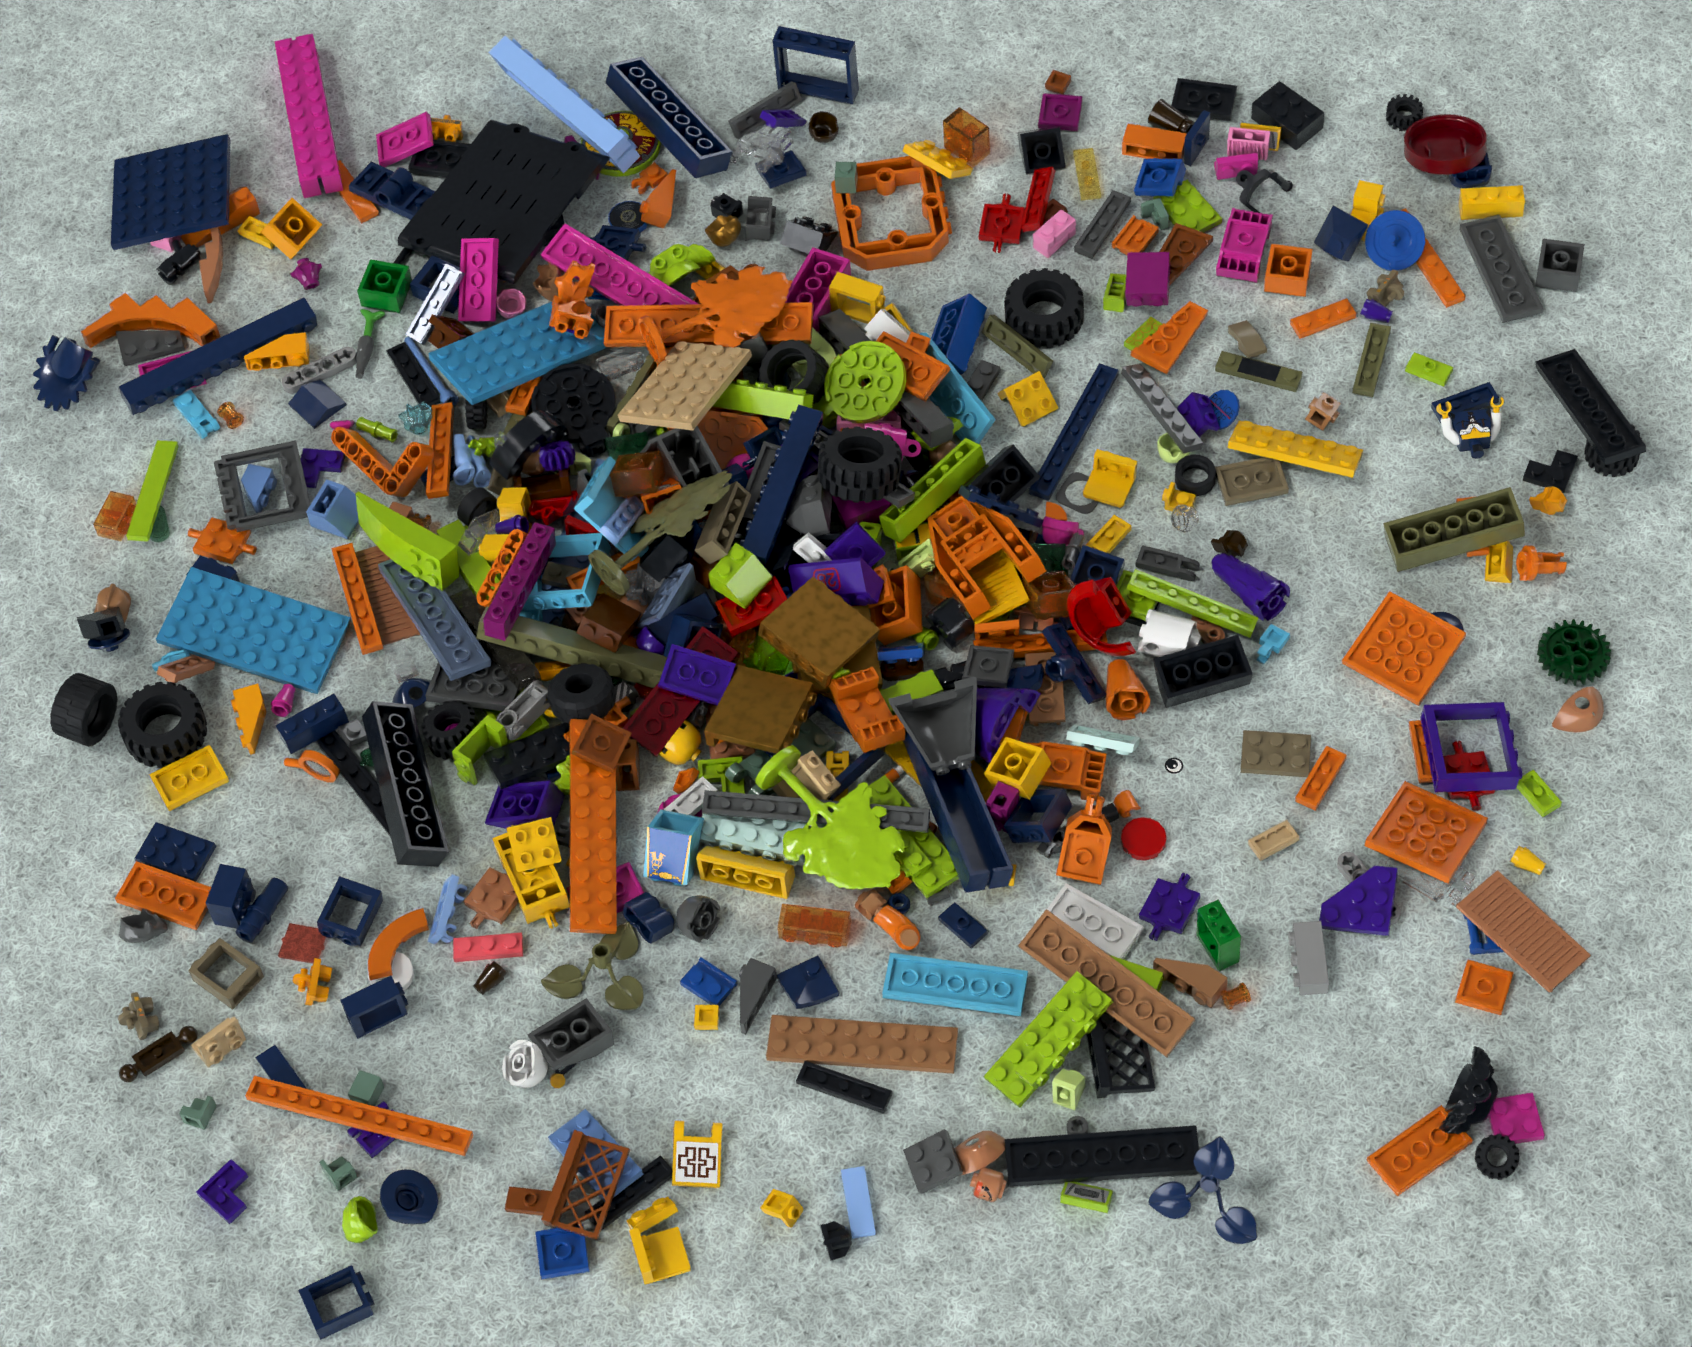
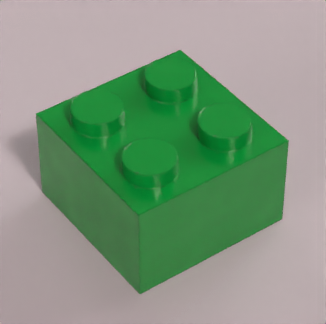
(384, 286)

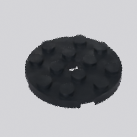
(579, 383)

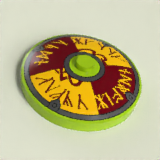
(647, 144)

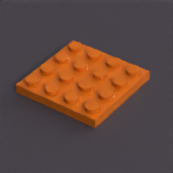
(1404, 648)
(1426, 832)

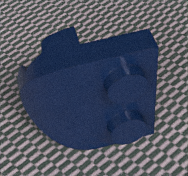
(1474, 177)

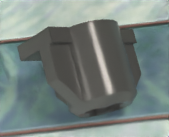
(1054, 846)

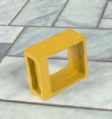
(846, 285)

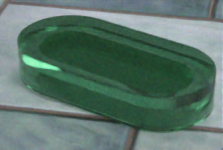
(161, 527)

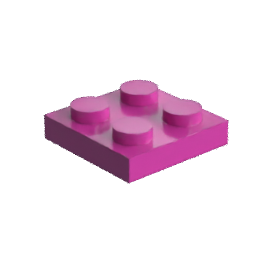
(1516, 1118)

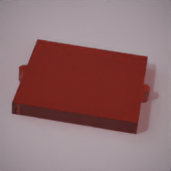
(302, 943)

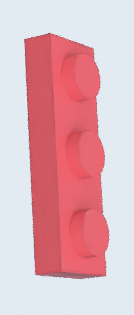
(488, 947)

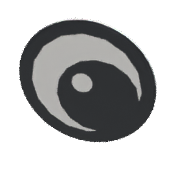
(1174, 765)

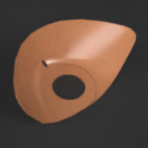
(1574, 719)
(975, 1158)

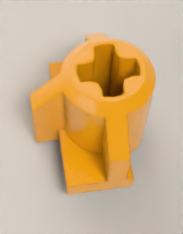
(1549, 501)

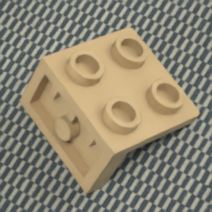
(219, 1041)

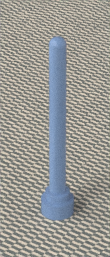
(445, 394)

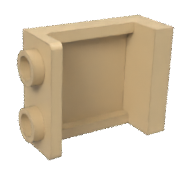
(813, 776)

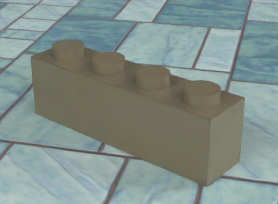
(723, 524)

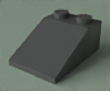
(573, 1036)

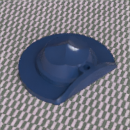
(408, 1197)

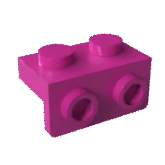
(1230, 166)

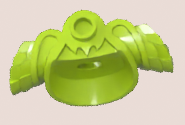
(678, 262)

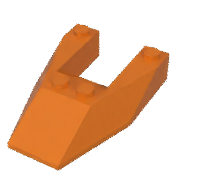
(966, 536)

